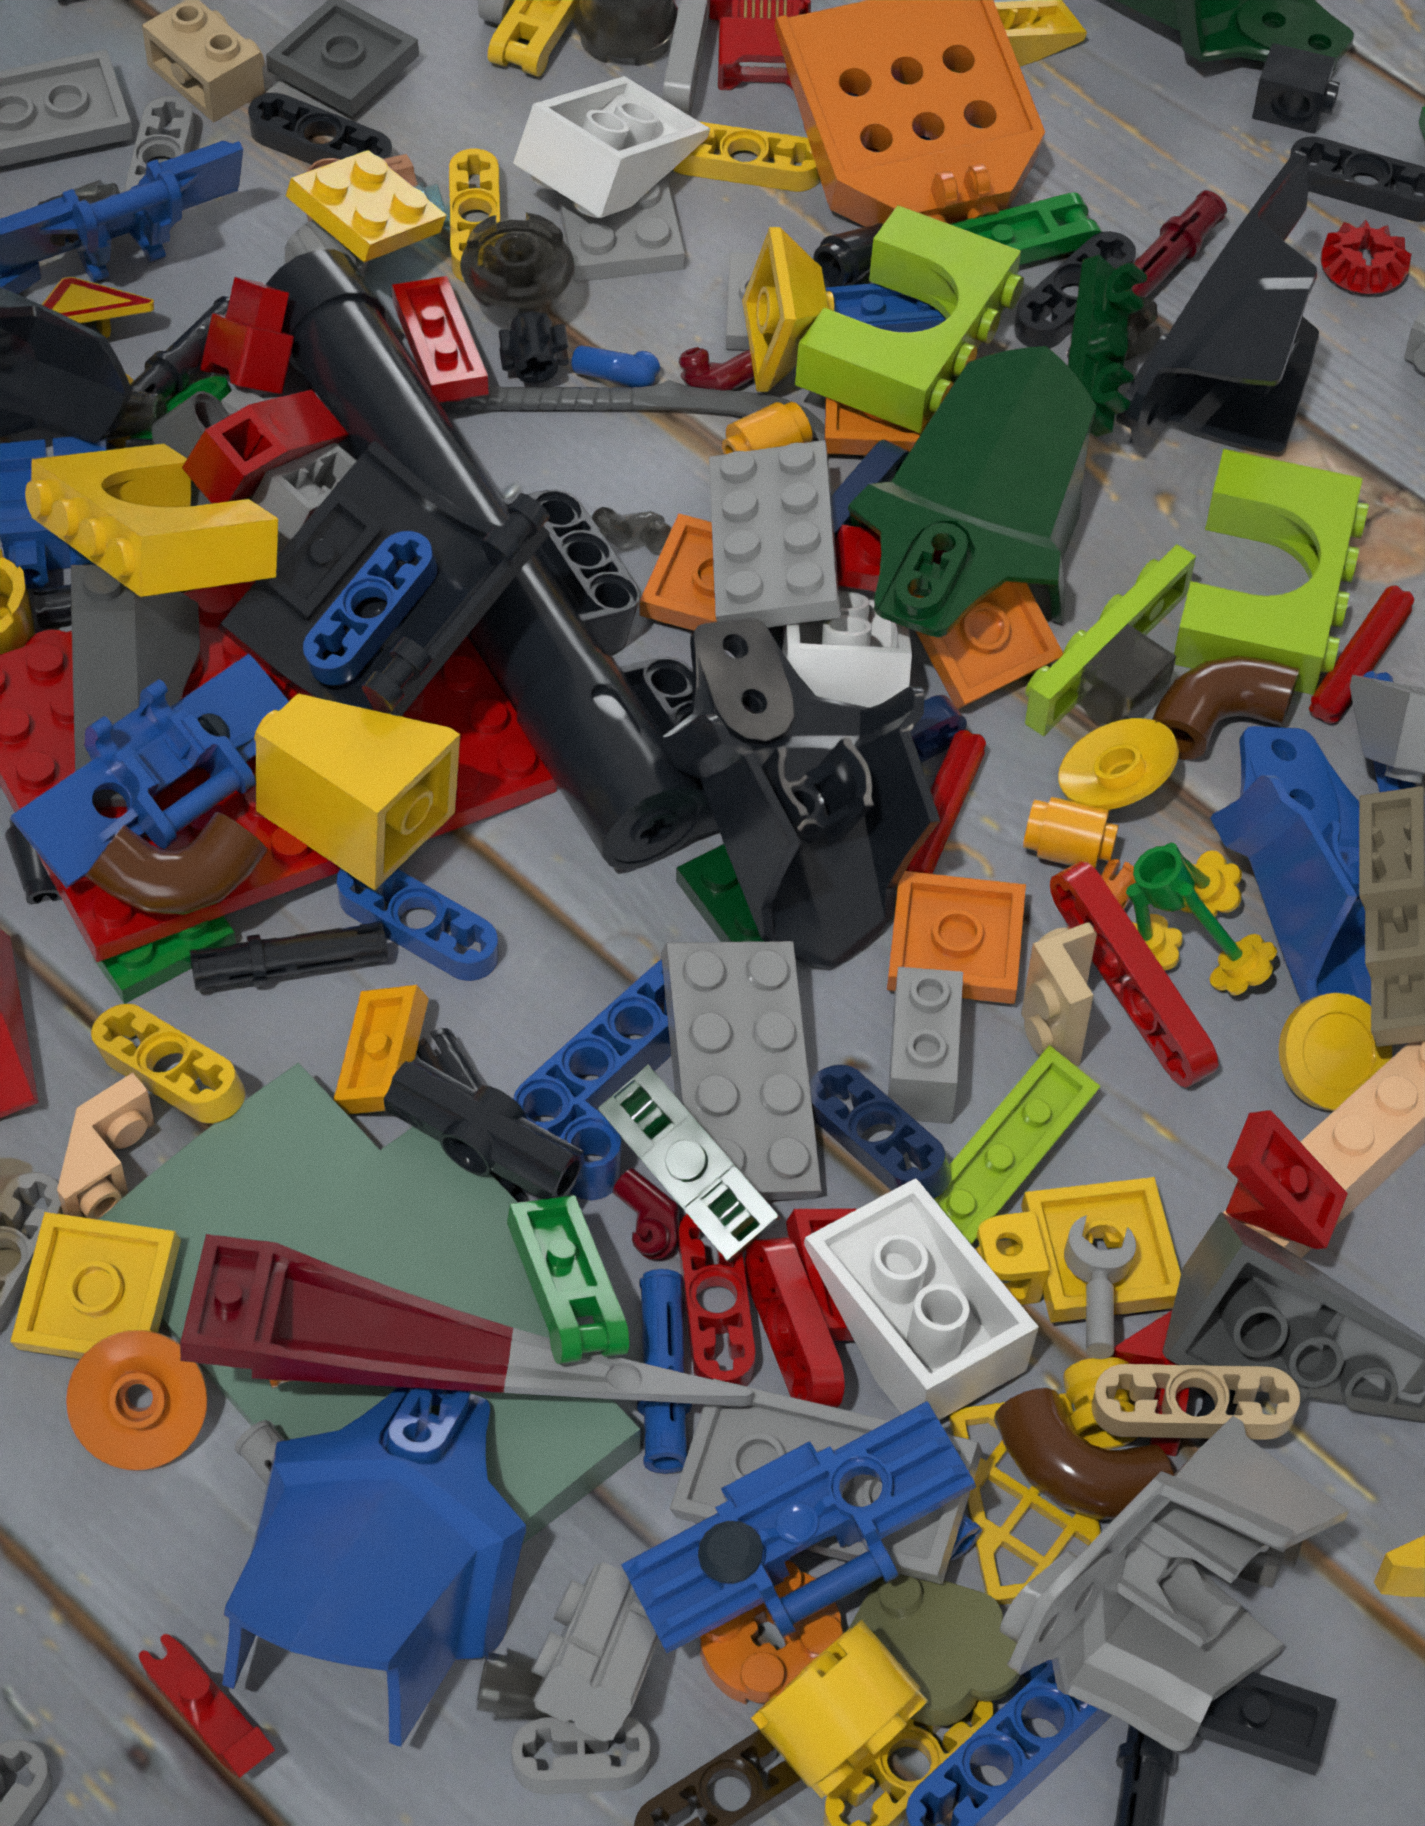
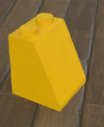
(355, 782)

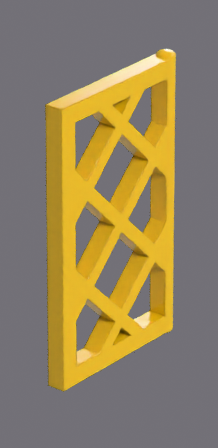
(995, 1537)

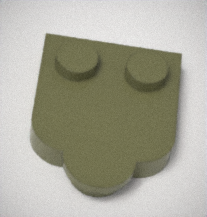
(944, 1641)

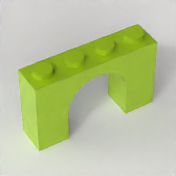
(911, 372)
(1310, 518)

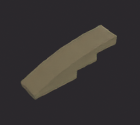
(1394, 911)

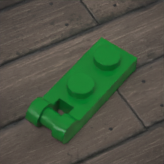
(1035, 227)
(568, 1278)

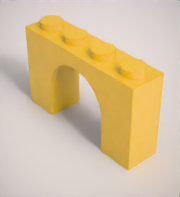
(138, 524)

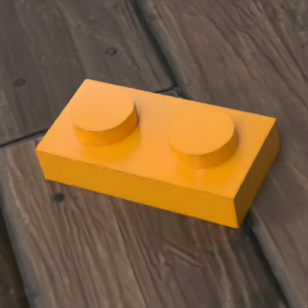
(380, 1041)

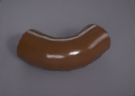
(1224, 690)
(179, 878)
(1067, 1465)

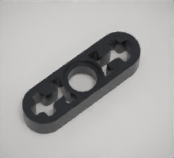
(287, 122)
(1353, 160)
(1031, 314)

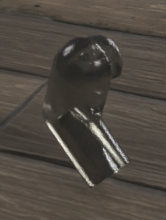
(632, 530)

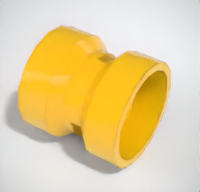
(1079, 1389)

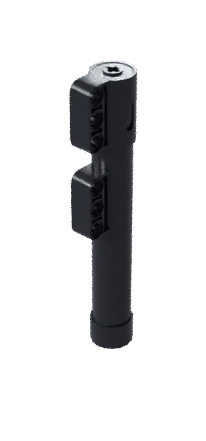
(558, 615)

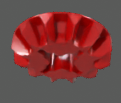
(1348, 268)

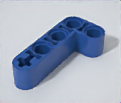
(602, 1052)
(1011, 1749)

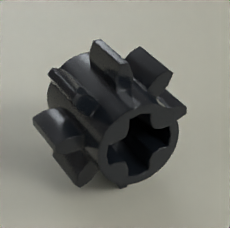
(533, 347)

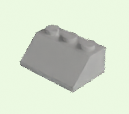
(1391, 725)

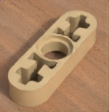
(1216, 1380)

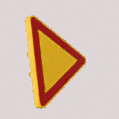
(91, 302)

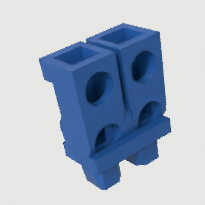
(22, 537)

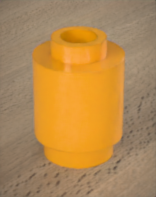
(768, 428)
(1070, 832)

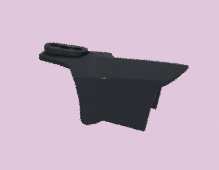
(806, 792)

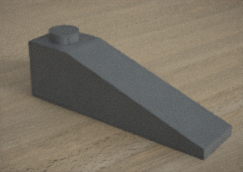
(121, 649)
(1265, 1307)

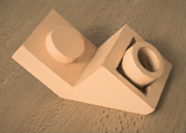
(91, 1173)

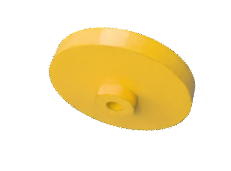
(1329, 1049)

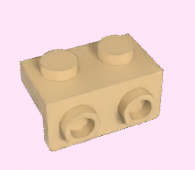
(1057, 991)

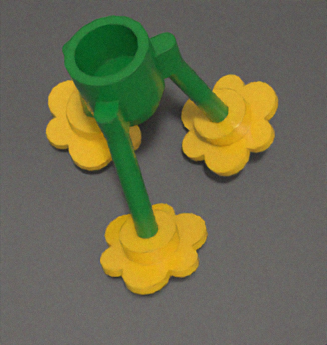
(1176, 884)

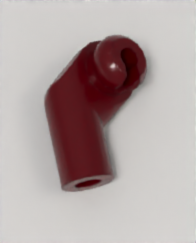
(724, 376)
(656, 1214)

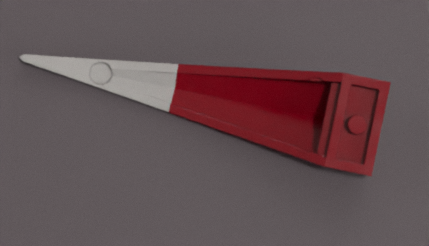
(319, 1323)

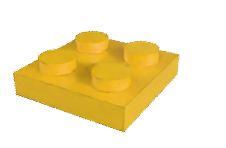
(366, 205)
(92, 1283)

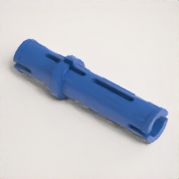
(663, 1348)

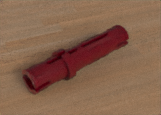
(1179, 239)

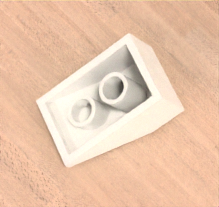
(606, 144)
(852, 656)
(921, 1302)

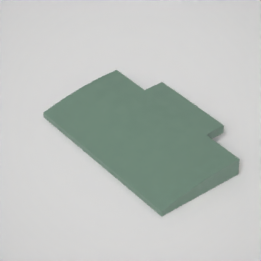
(399, 1215)

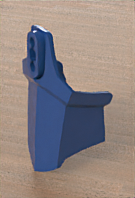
(1302, 857)
(383, 1549)

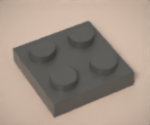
(342, 55)

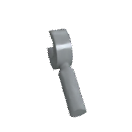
(1100, 1271)

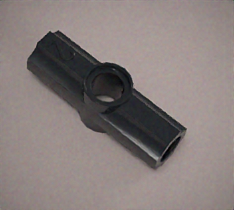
(483, 1130)

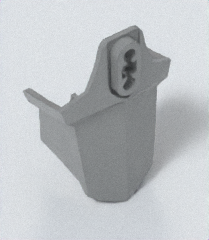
(1139, 1619)

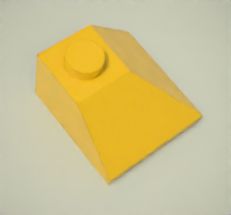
(781, 306)

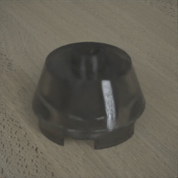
(626, 28)
(516, 266)

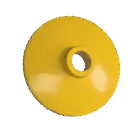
(1118, 763)

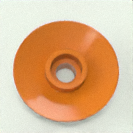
(115, 1427)

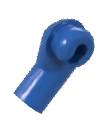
(616, 367)

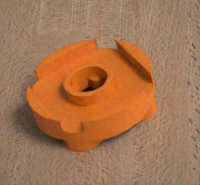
(761, 1672)

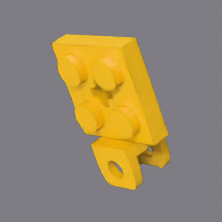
(1038, 1236)

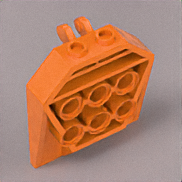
(919, 42)

